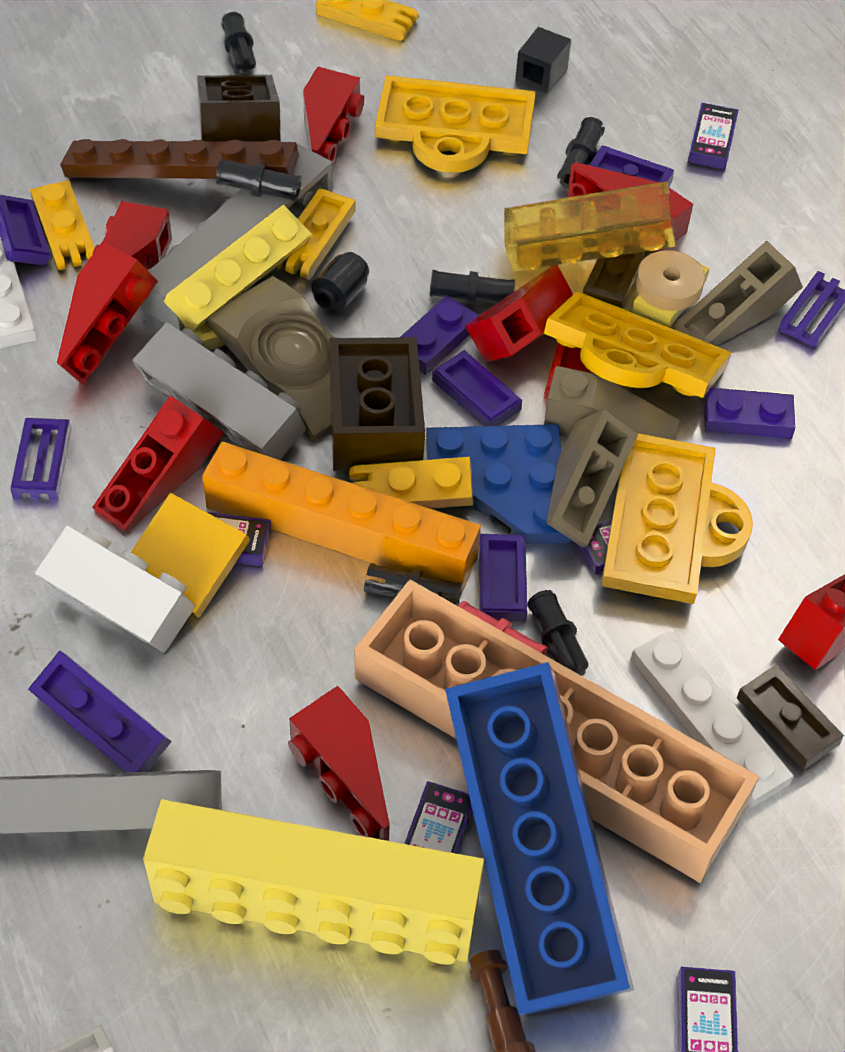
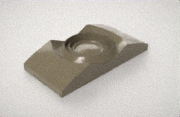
(283, 344)

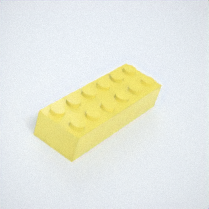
(313, 881)

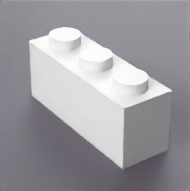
(117, 587)

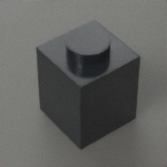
(543, 60)

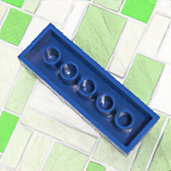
(538, 841)

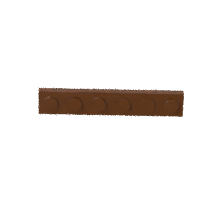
(172, 158)

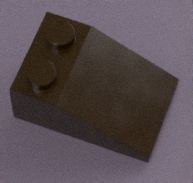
(238, 108)
(375, 401)

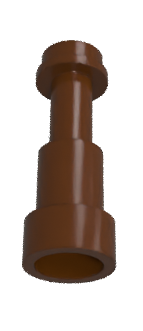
(503, 1019)

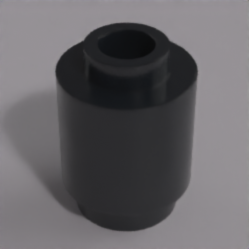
(340, 281)

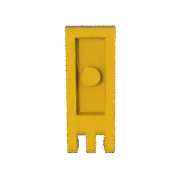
(375, 16)
(325, 219)
(62, 223)
(422, 482)

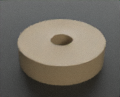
(670, 280)

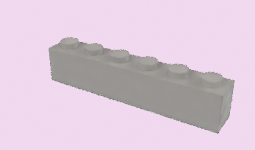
(226, 226)

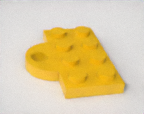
(454, 119)
(635, 349)
(669, 520)

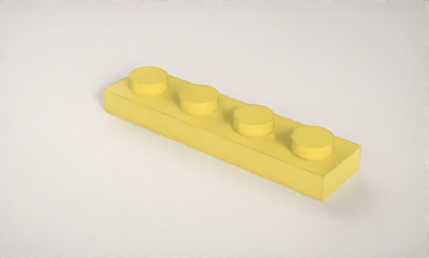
(237, 267)

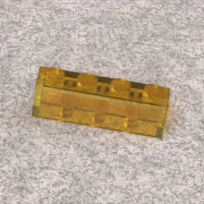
(589, 227)

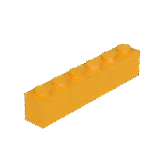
(341, 515)

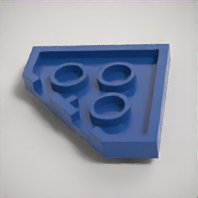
(509, 472)

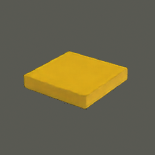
(191, 549)

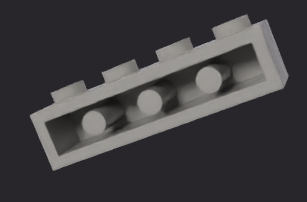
(219, 392)

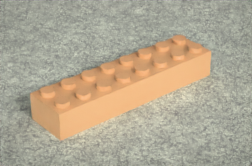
(634, 768)

